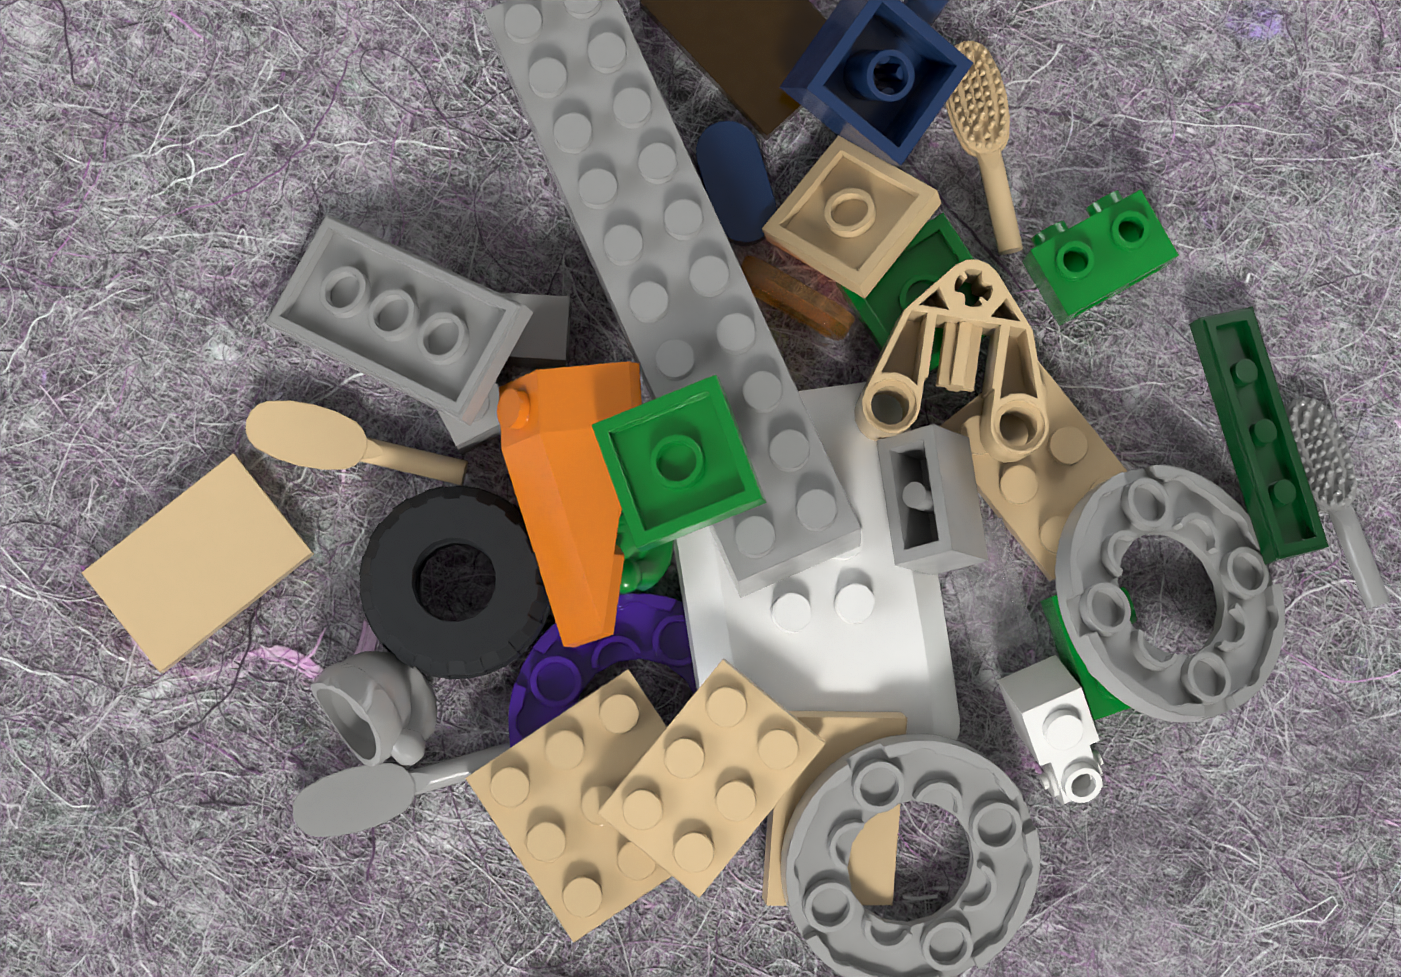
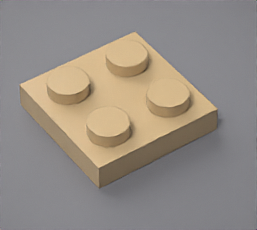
(852, 216)

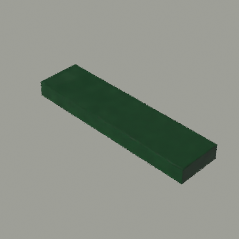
(1258, 435)

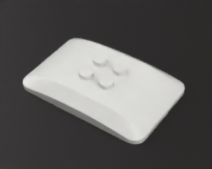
(845, 629)

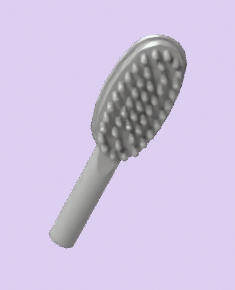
(1334, 489)
(374, 795)

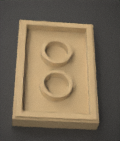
(197, 563)
(875, 847)

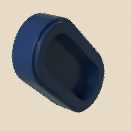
(735, 181)

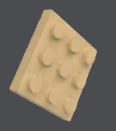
(548, 801)

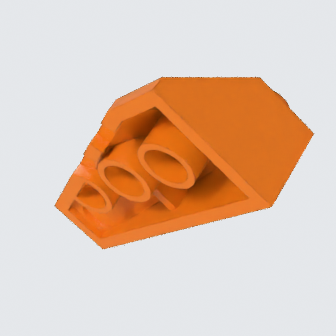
(567, 486)

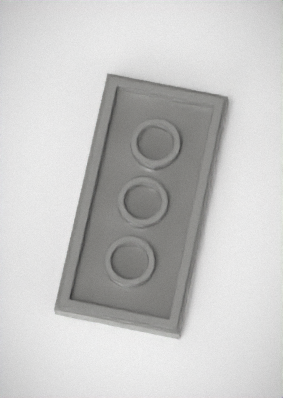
(399, 318)

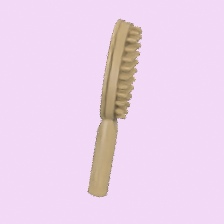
(982, 126)
(330, 441)

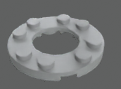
(1098, 614)
(873, 781)

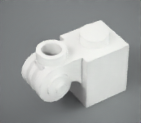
(1056, 728)

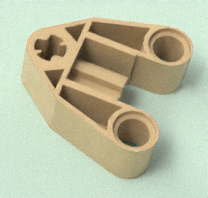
(1011, 371)

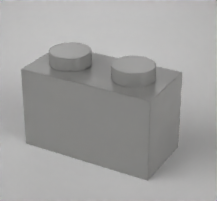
(932, 500)

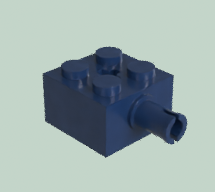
(883, 42)

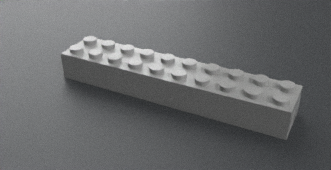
(670, 268)

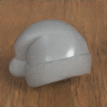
(378, 706)

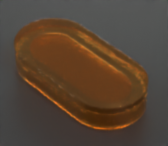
(796, 299)

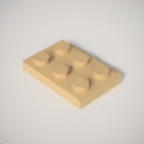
(1047, 484)
(711, 778)

